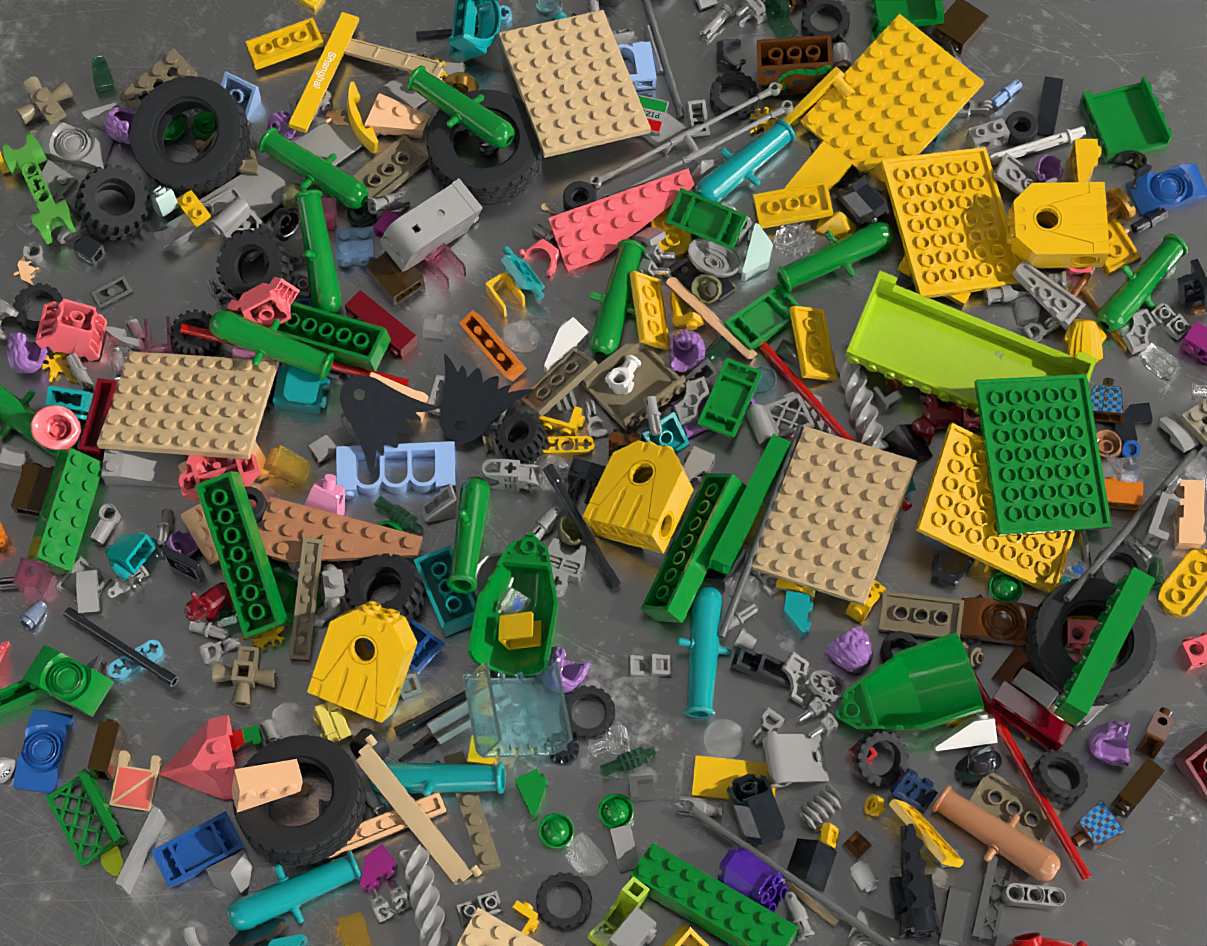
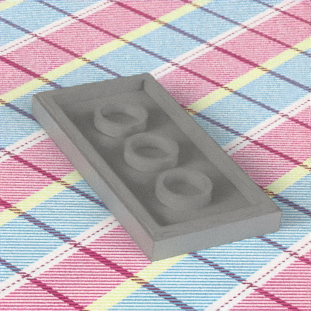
(140, 850)

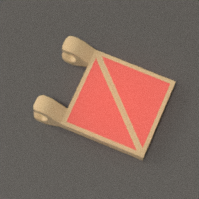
(134, 786)

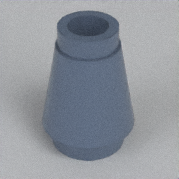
(32, 615)

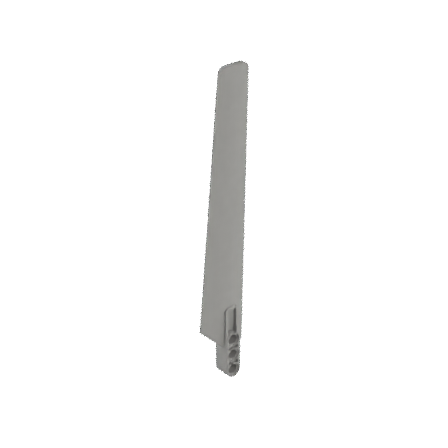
(265, 190)

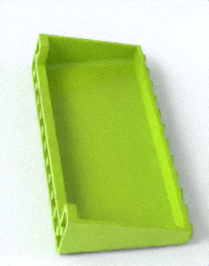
(946, 348)

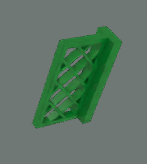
(103, 810)

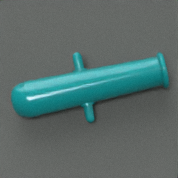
(745, 162)
(703, 651)
(447, 778)
(291, 892)

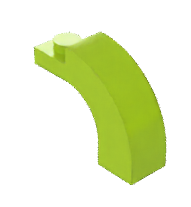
(630, 896)

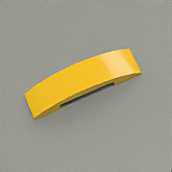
(365, 136)

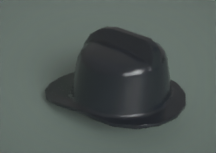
(285, 223)
(978, 763)

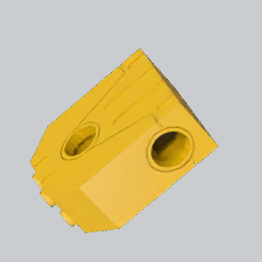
(1076, 221)
(640, 496)
(354, 674)

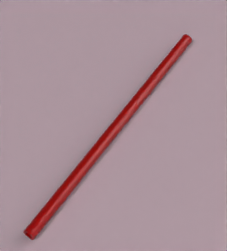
(336, 366)
(811, 399)
(1042, 801)

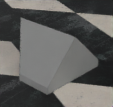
(232, 875)

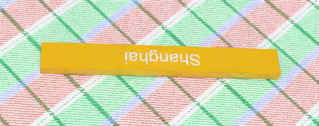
(323, 72)

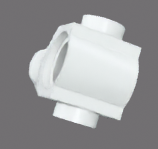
(623, 373)

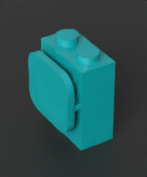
(300, 391)
(75, 400)

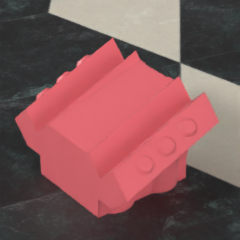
(266, 302)
(71, 329)

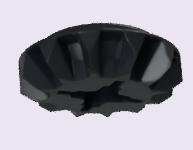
(353, 216)
(567, 756)

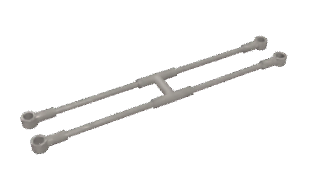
(697, 152)

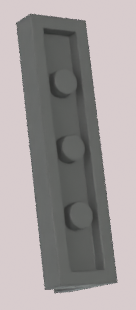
(984, 897)

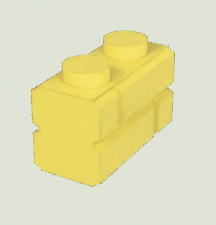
(332, 723)

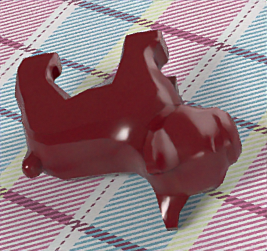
(936, 418)
(208, 603)

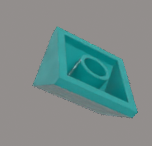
(671, 435)

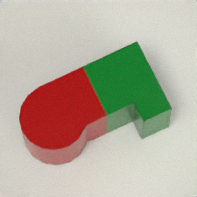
(246, 738)

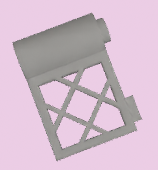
(232, 217)
(763, 421)

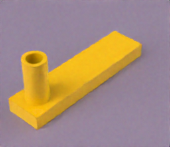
(834, 78)

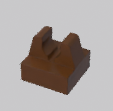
(856, 845)

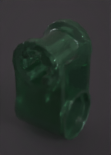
(101, 75)

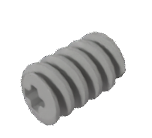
(820, 806)

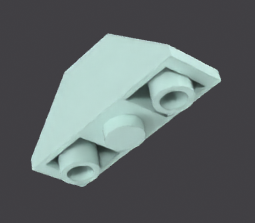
(162, 199)
(756, 254)

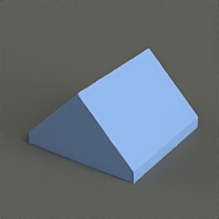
(243, 91)

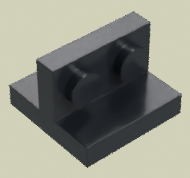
(1193, 286)

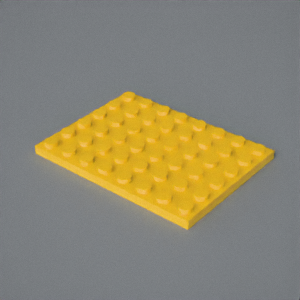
(900, 103)
(951, 221)
(962, 517)

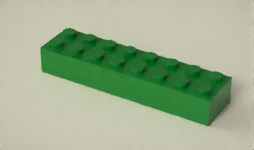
(693, 547)
(242, 554)
(1103, 646)
(710, 902)

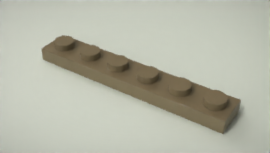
(306, 599)
(475, 822)

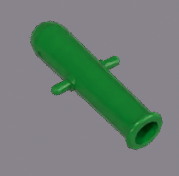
(462, 108)
(314, 169)
(318, 252)
(836, 255)
(1140, 284)
(616, 300)
(269, 343)
(18, 415)
(469, 534)

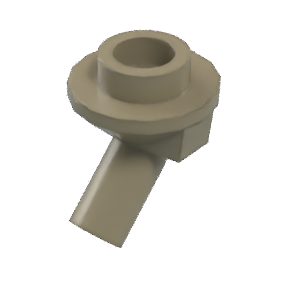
(975, 656)

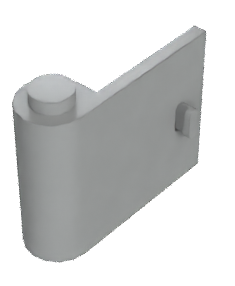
(794, 759)

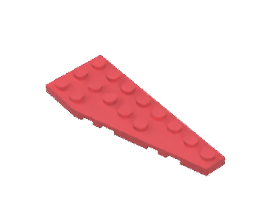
(596, 228)

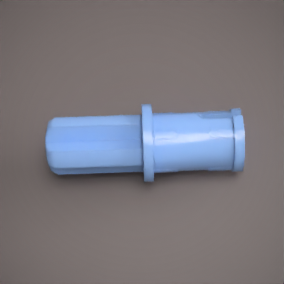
(1006, 93)

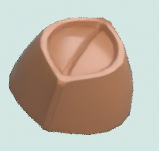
(1108, 443)

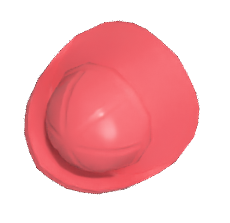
(55, 427)

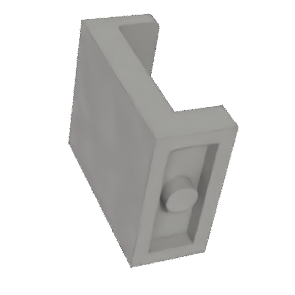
(1154, 538)

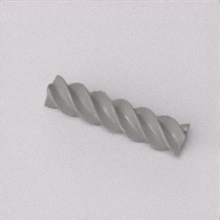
(858, 399)
(424, 897)

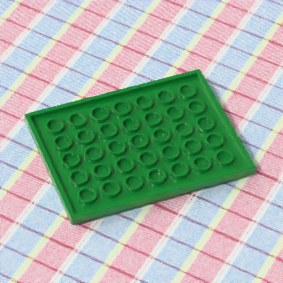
(1042, 454)

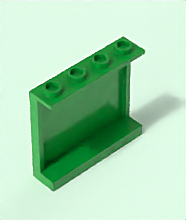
(915, 11)
(1126, 119)

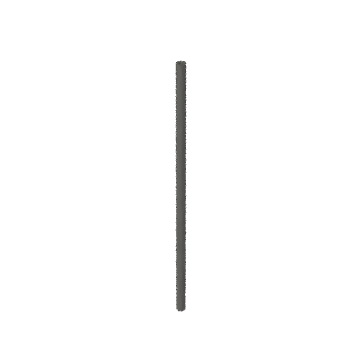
(664, 61)
(1130, 525)
(752, 553)
(792, 878)

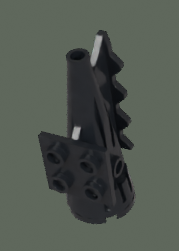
(914, 891)

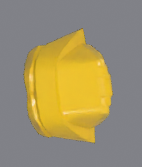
(1086, 337)

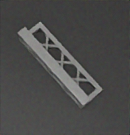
(450, 722)

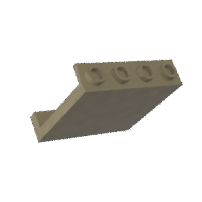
(649, 379)

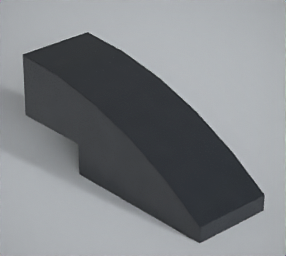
(1049, 105)
(760, 666)

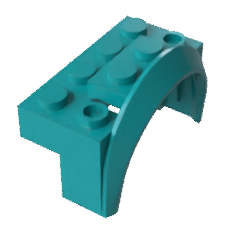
(463, 41)

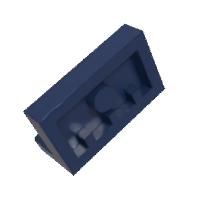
(913, 789)

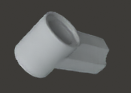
(103, 525)

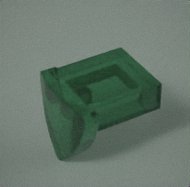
(227, 617)

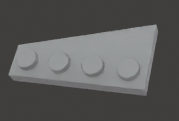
(59, 184)
(1050, 295)

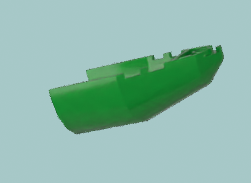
(527, 569)
(915, 689)

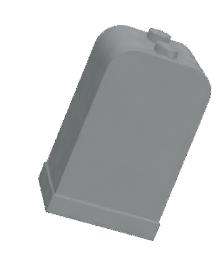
(430, 225)

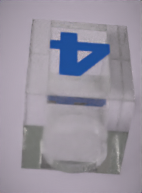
(1076, 569)
(513, 602)

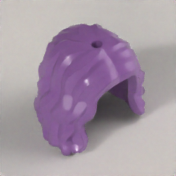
(118, 124)
(686, 350)
(25, 355)
(851, 650)
(570, 672)
(1110, 742)

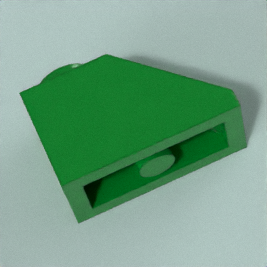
(532, 790)

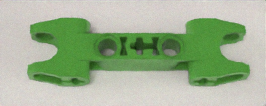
(50, 213)

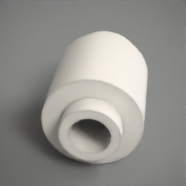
(841, 56)
(864, 876)

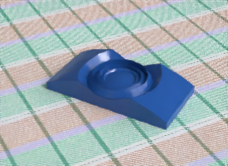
(1168, 188)
(426, 648)
(43, 751)
(197, 849)

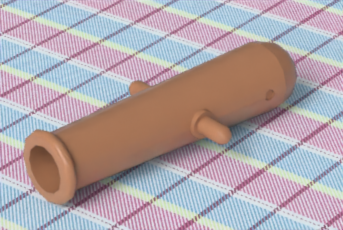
(998, 835)

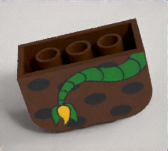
(794, 63)

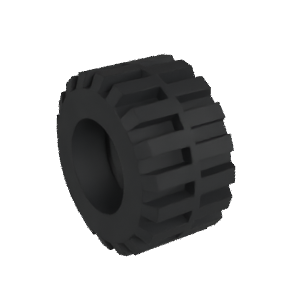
(201, 347)
(513, 428)

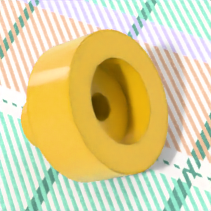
(874, 805)

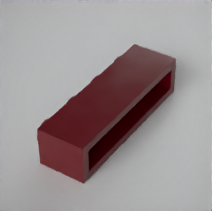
(365, 309)
(98, 410)
(1029, 717)

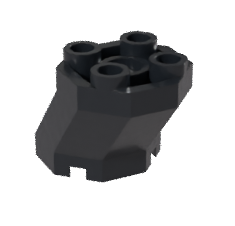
(863, 197)
(756, 809)

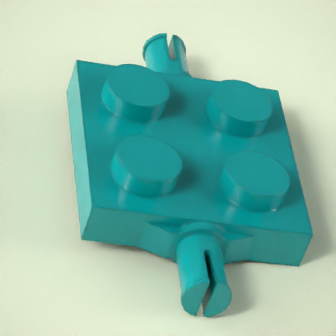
(522, 273)

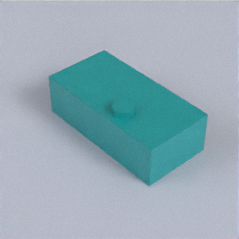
(452, 609)

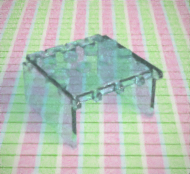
(517, 713)

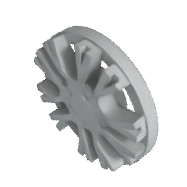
(826, 686)

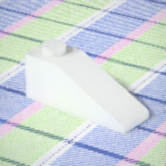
(569, 335)
(971, 732)

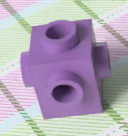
(281, 121)

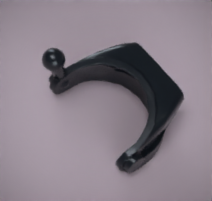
(722, 58)
(1135, 159)
(946, 577)

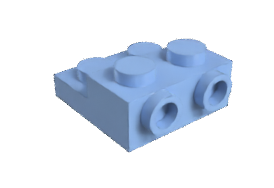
(354, 246)

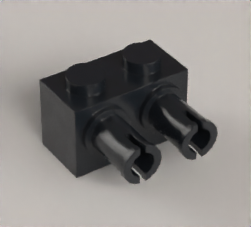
(585, 475)

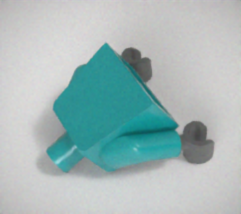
(129, 554)

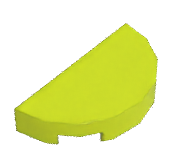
(112, 860)

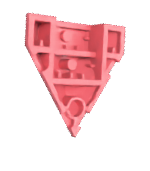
(204, 468)
(206, 760)

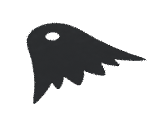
(472, 401)
(378, 414)

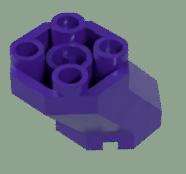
(752, 878)

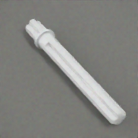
(1040, 144)

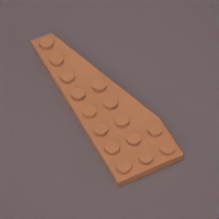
(344, 537)

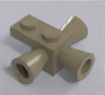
(44, 101)
(244, 675)

